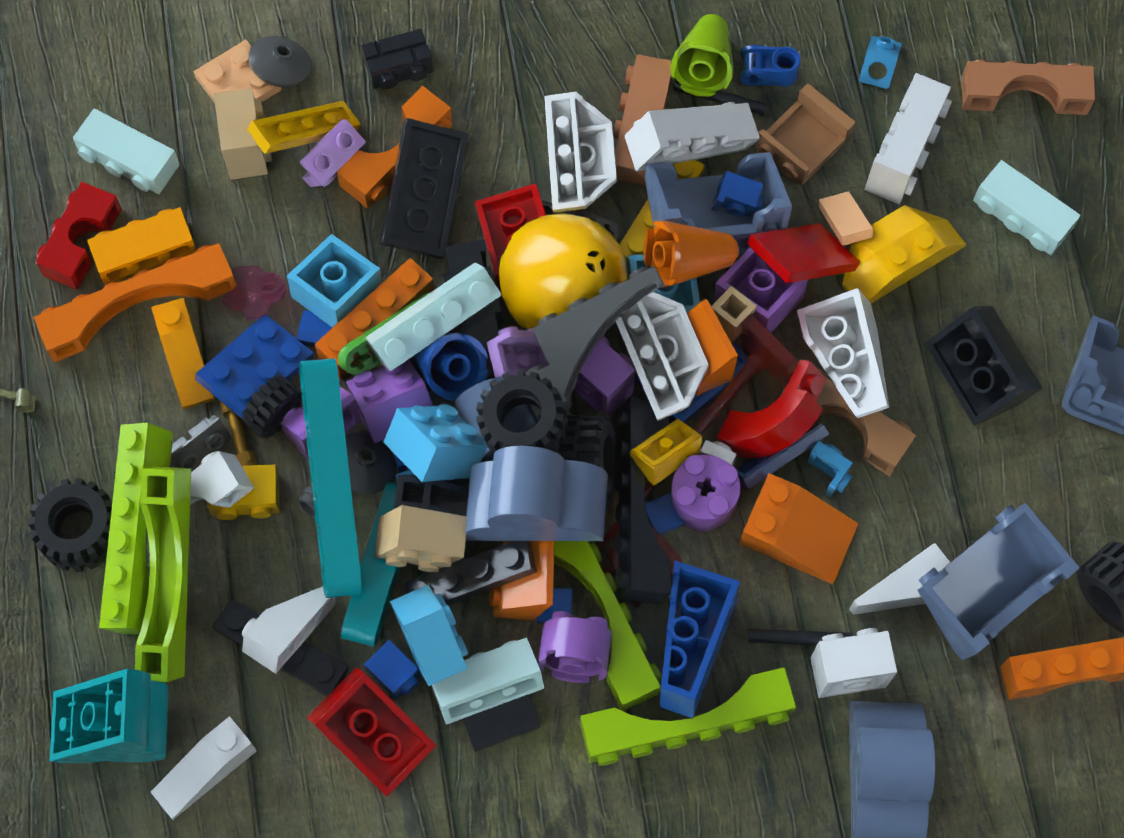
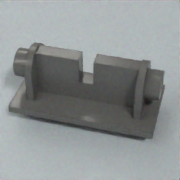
(206, 438)

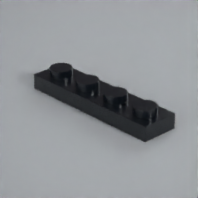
(479, 572)
(306, 664)

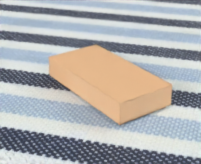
(845, 218)

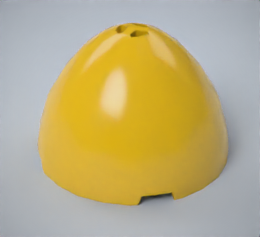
(548, 268)

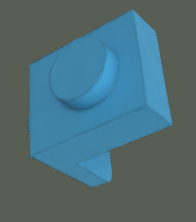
(831, 462)

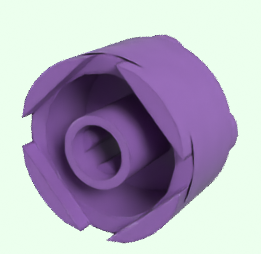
(708, 474)
(575, 647)

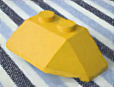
(900, 249)

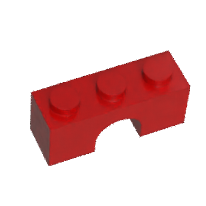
(86, 211)

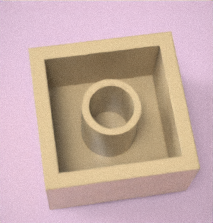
(240, 151)
(420, 538)

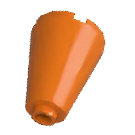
(687, 251)

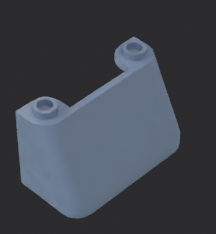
(691, 199)
(1097, 378)
(995, 580)

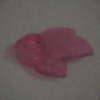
(252, 292)

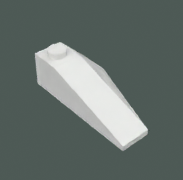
(848, 348)

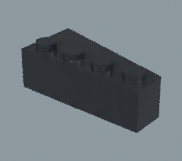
(486, 322)

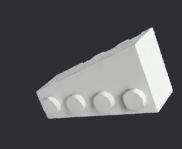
(691, 134)

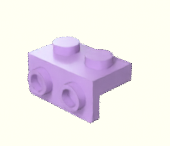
(331, 154)
(515, 351)

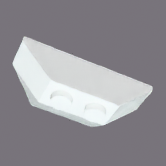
(578, 151)
(664, 352)

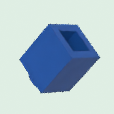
(393, 671)

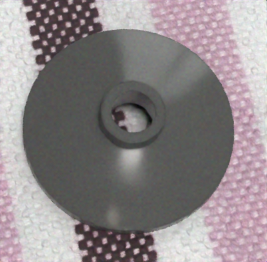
(279, 61)
(371, 475)

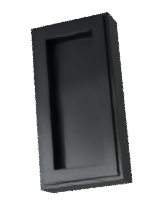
(501, 723)

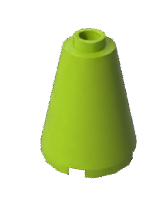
(704, 58)

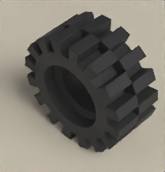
(271, 405)

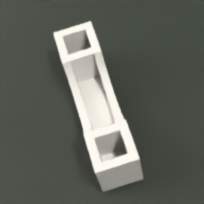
(218, 481)

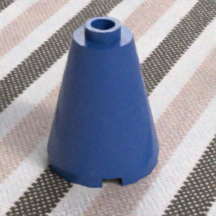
(452, 364)

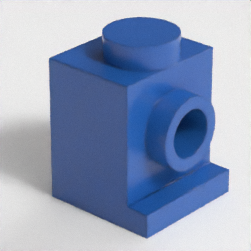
(738, 195)

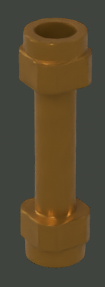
(244, 455)

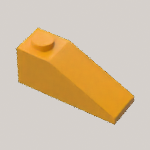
(181, 351)

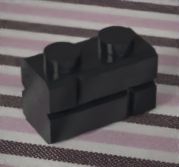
(397, 59)

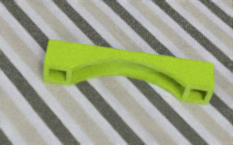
(167, 518)
(126, 563)
(629, 672)
(617, 733)

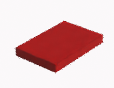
(803, 252)

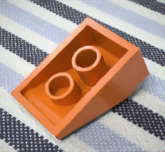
(798, 529)

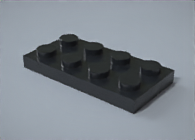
(424, 188)

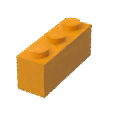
(141, 245)

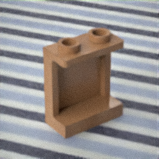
(806, 135)

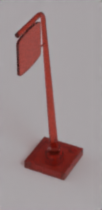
(765, 354)

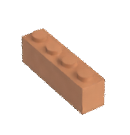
(648, 91)

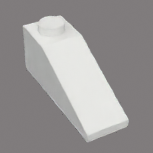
(901, 586)
(284, 628)
(203, 767)

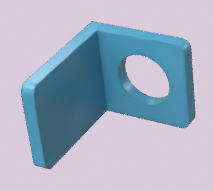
(880, 50)

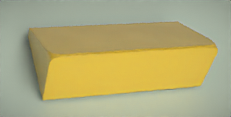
(666, 450)

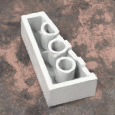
(907, 138)

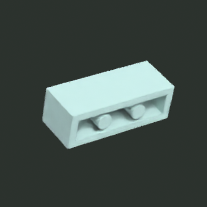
(125, 152)
(1026, 208)
(489, 681)

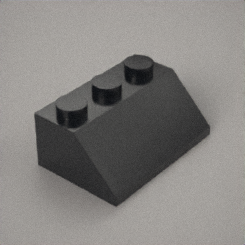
(983, 364)

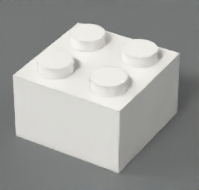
(853, 663)

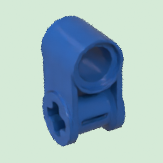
(767, 66)

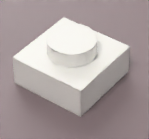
(720, 450)

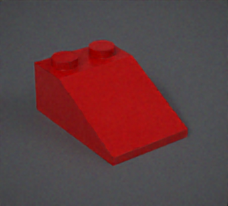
(504, 215)
(371, 731)

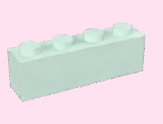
(433, 316)

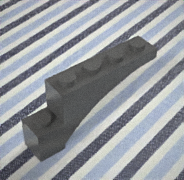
(574, 334)

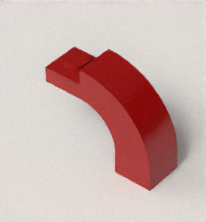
(782, 422)

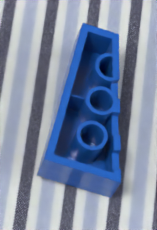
(695, 630)

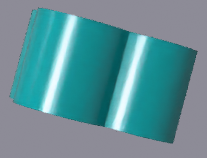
(110, 720)

